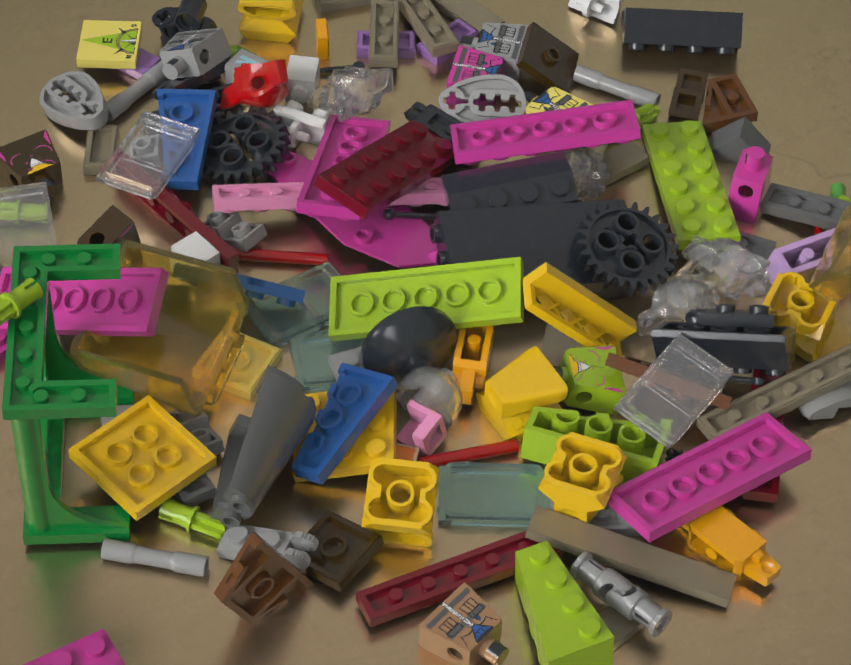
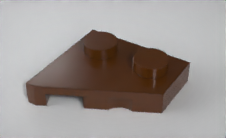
(726, 103)

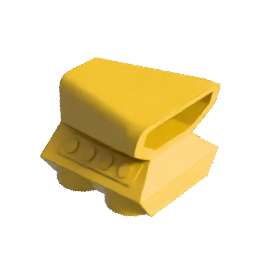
(270, 19)
(804, 309)
(517, 389)
(582, 475)
(401, 501)

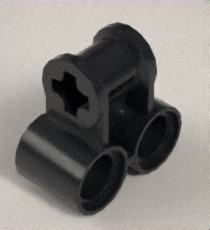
(186, 17)

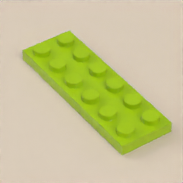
(689, 182)
(467, 292)

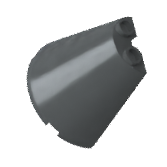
(261, 445)

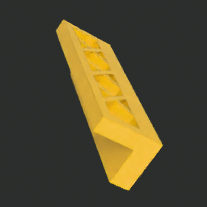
(578, 308)

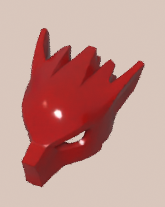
(257, 85)

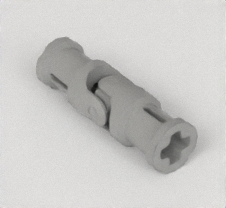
(621, 594)

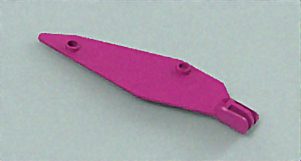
(394, 241)

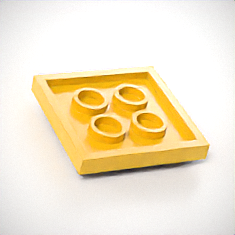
(374, 442)
(142, 457)

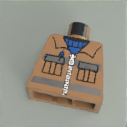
(464, 630)

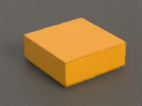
(322, 38)

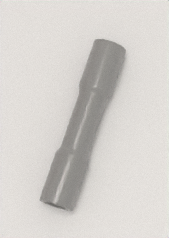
(599, 81)
(124, 99)
(176, 561)

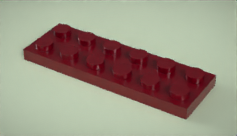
(386, 169)

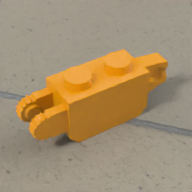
(473, 359)
(731, 546)

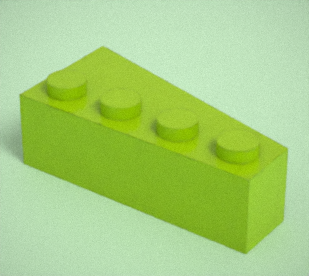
(549, 424)
(558, 611)

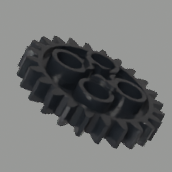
(258, 133)
(626, 248)

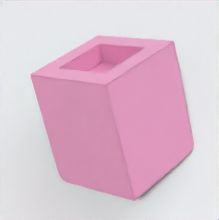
(423, 430)

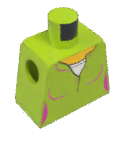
(589, 381)

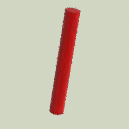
(286, 257)
(473, 453)

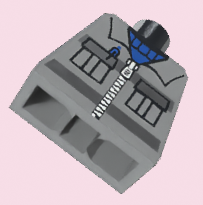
(500, 40)
(185, 56)

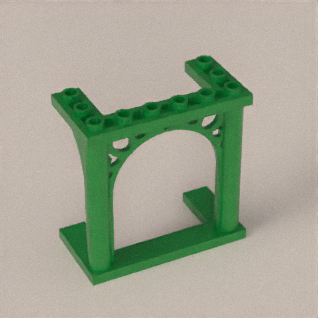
(47, 387)

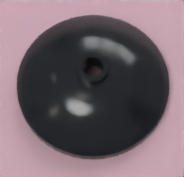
(409, 341)

